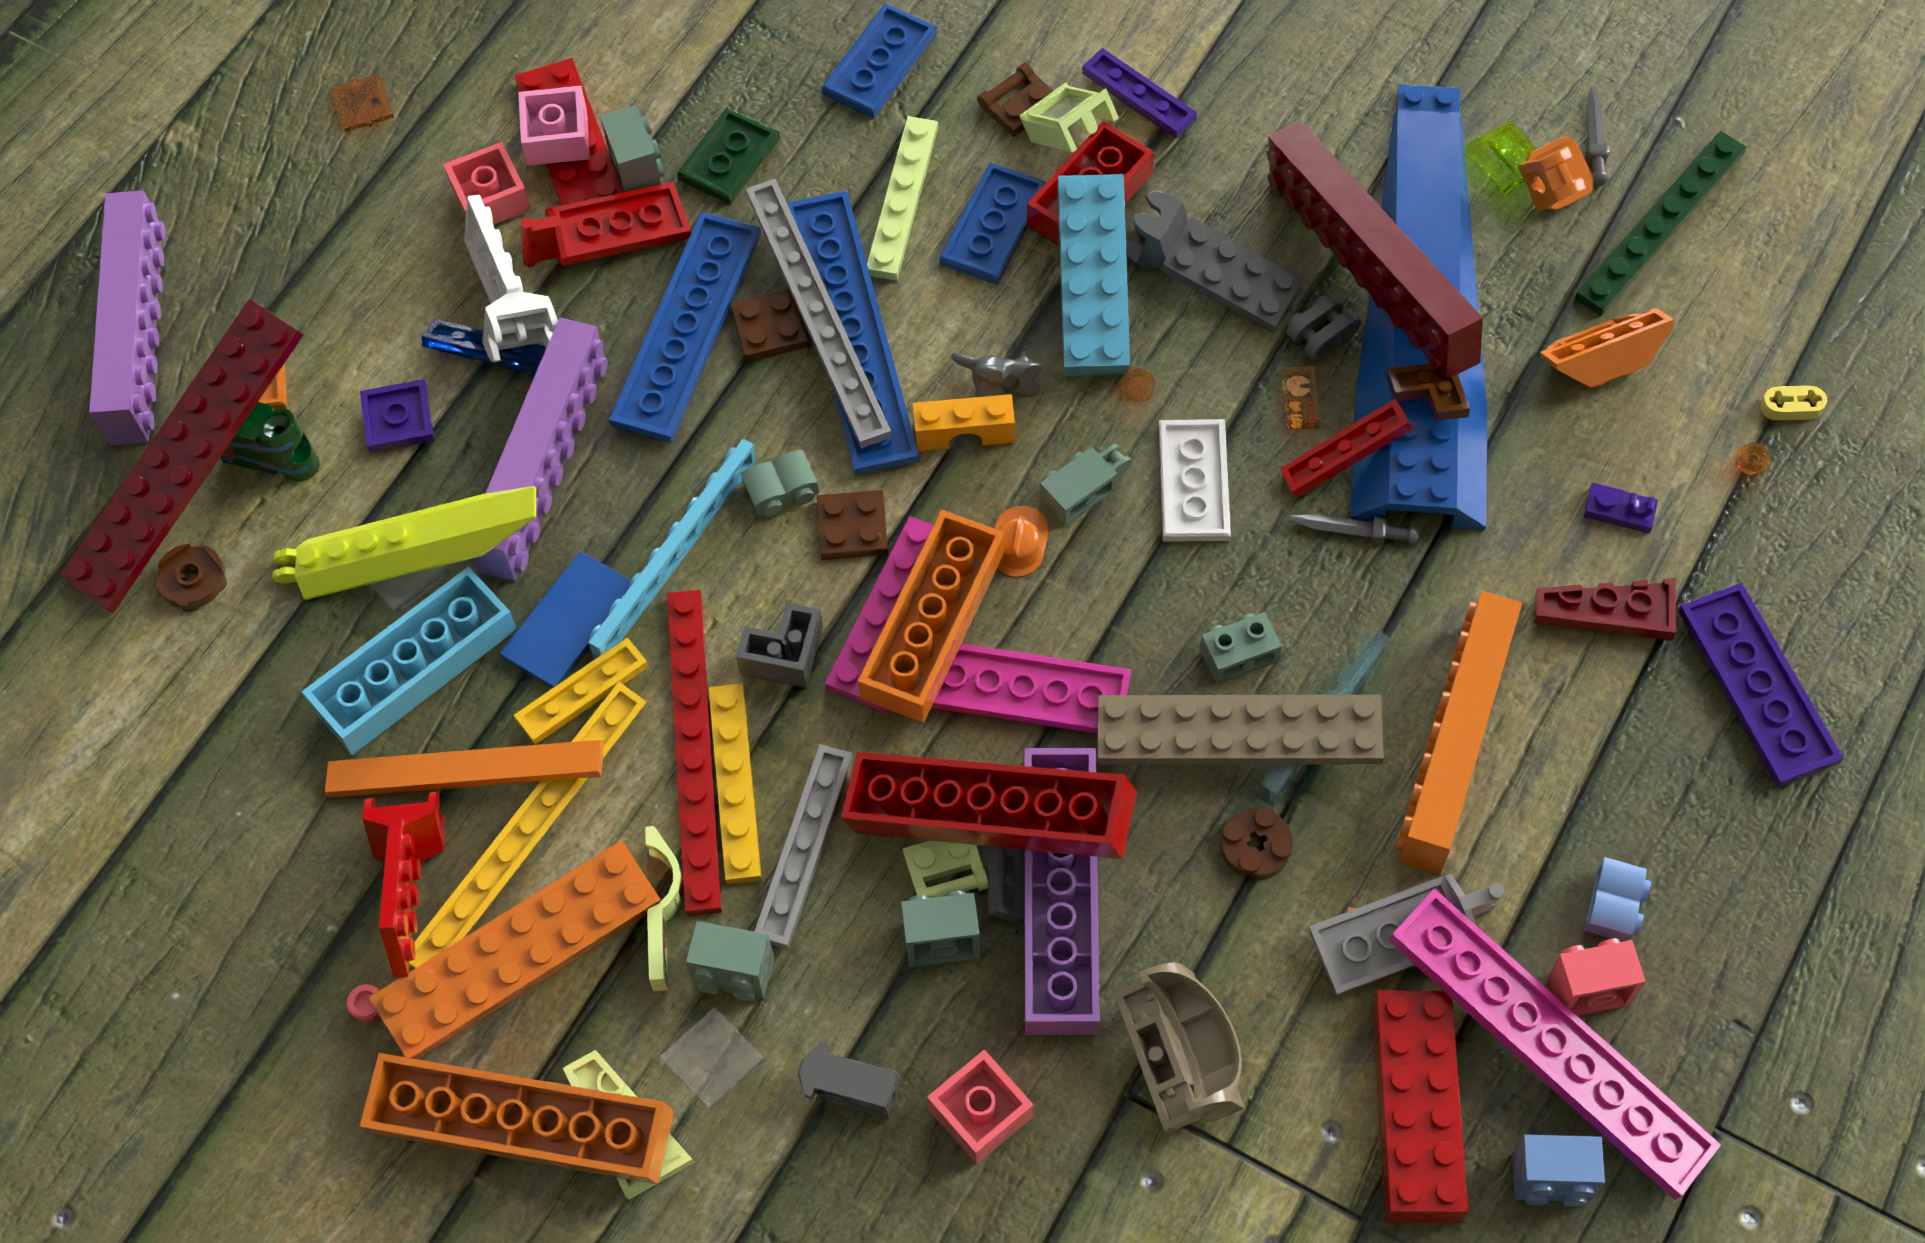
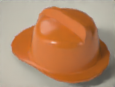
(1024, 540)

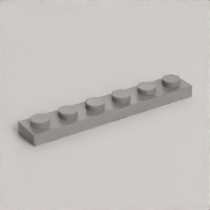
(804, 845)

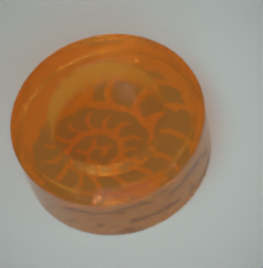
(1138, 385)

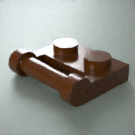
(1009, 112)

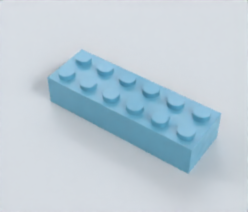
(1093, 275)
(409, 660)

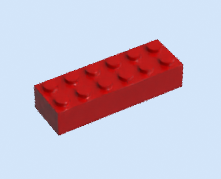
(1419, 1107)

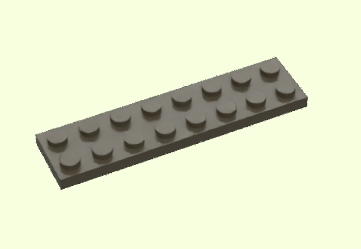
(1239, 729)

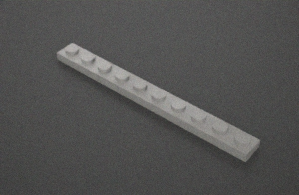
(818, 314)

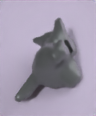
(996, 375)

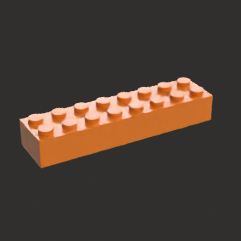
(1457, 733)
(515, 951)
(518, 1118)

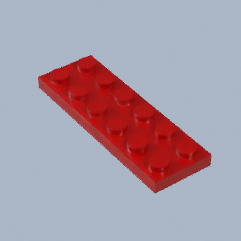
(582, 178)

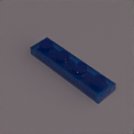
(469, 343)

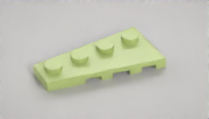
(596, 1074)

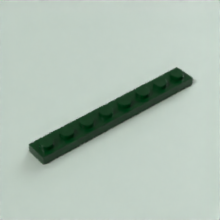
(1660, 223)

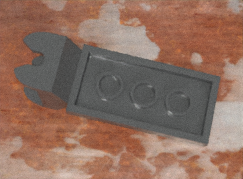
(1211, 262)

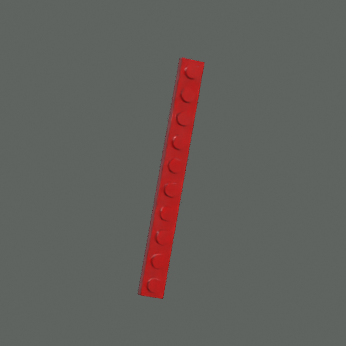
(694, 754)

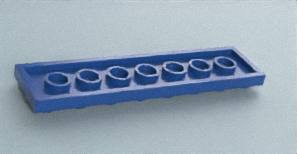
(685, 327)

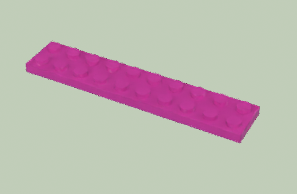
(1555, 1044)

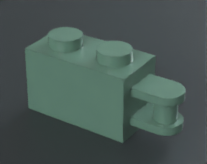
(1082, 482)

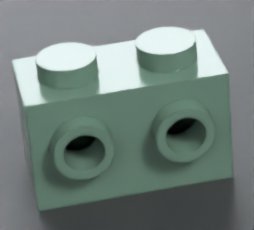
(1240, 647)

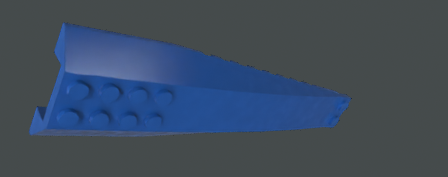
(1425, 192)

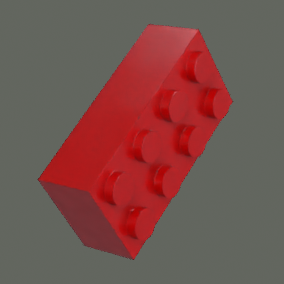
(1102, 153)

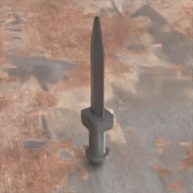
(1596, 151)
(1376, 530)

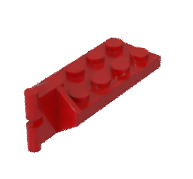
(605, 226)

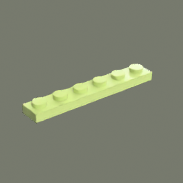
(902, 198)

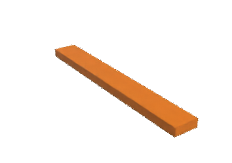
(464, 768)

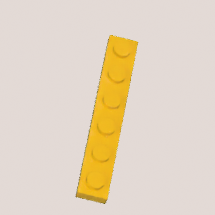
(735, 784)

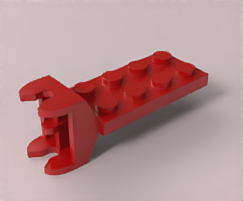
(402, 839)

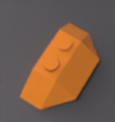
(1610, 348)

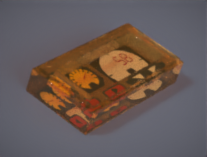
(1300, 397)

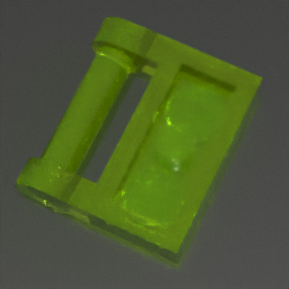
(1512, 149)

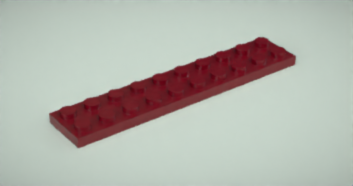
(181, 455)

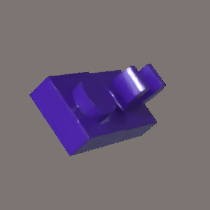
(1620, 508)

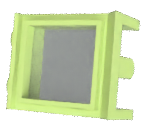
(1050, 117)

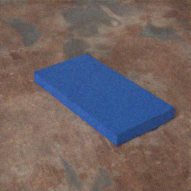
(879, 60)
(991, 224)
(560, 625)

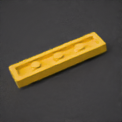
(580, 691)

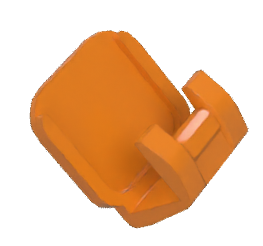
(1556, 174)

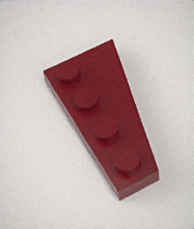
(1625, 610)

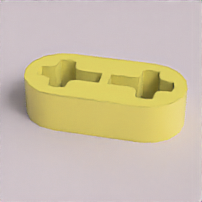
(1793, 403)

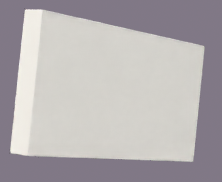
(1194, 480)

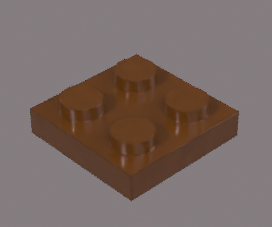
(769, 325)
(852, 525)

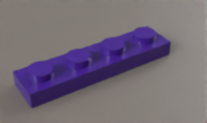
(1139, 93)

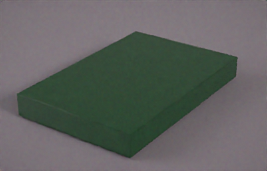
(728, 155)

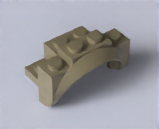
(1183, 1051)

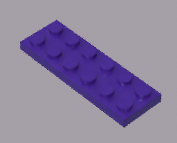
(1760, 685)

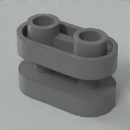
(1323, 327)

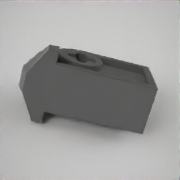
(848, 1082)

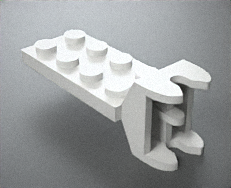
(513, 315)

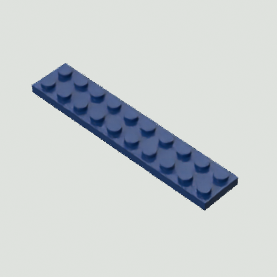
(837, 252)

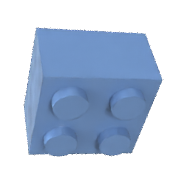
(1557, 1169)

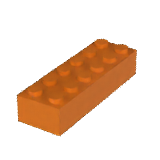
(931, 616)

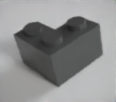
(782, 655)

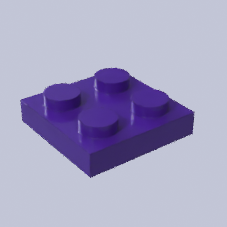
(397, 415)

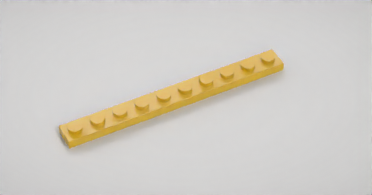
(521, 834)

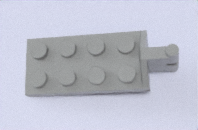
(1356, 942)

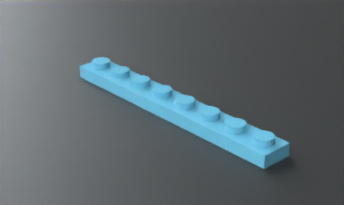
(679, 541)

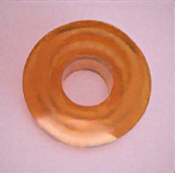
(1756, 452)

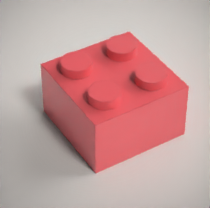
(491, 176)
(1597, 976)
(980, 1107)

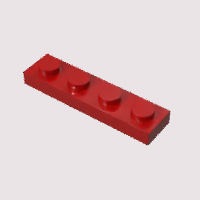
(1346, 448)

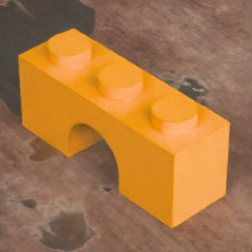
(984, 416)

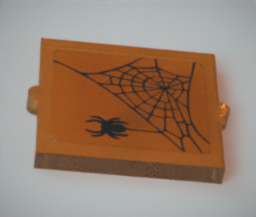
(362, 102)

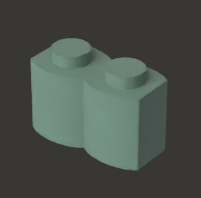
(780, 483)

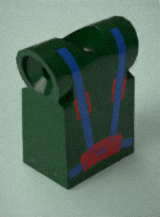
(273, 444)

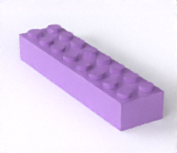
(127, 319)
(545, 435)
(1061, 925)

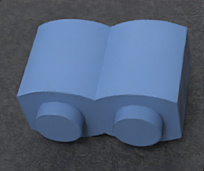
(1617, 900)

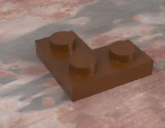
(1421, 381)

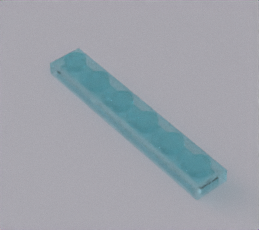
(1350, 679)

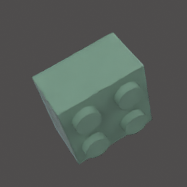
(632, 148)
(941, 928)
(730, 961)

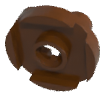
(194, 593)
(1249, 861)

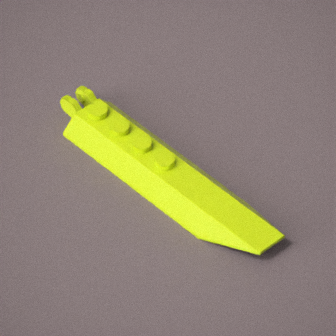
(405, 543)

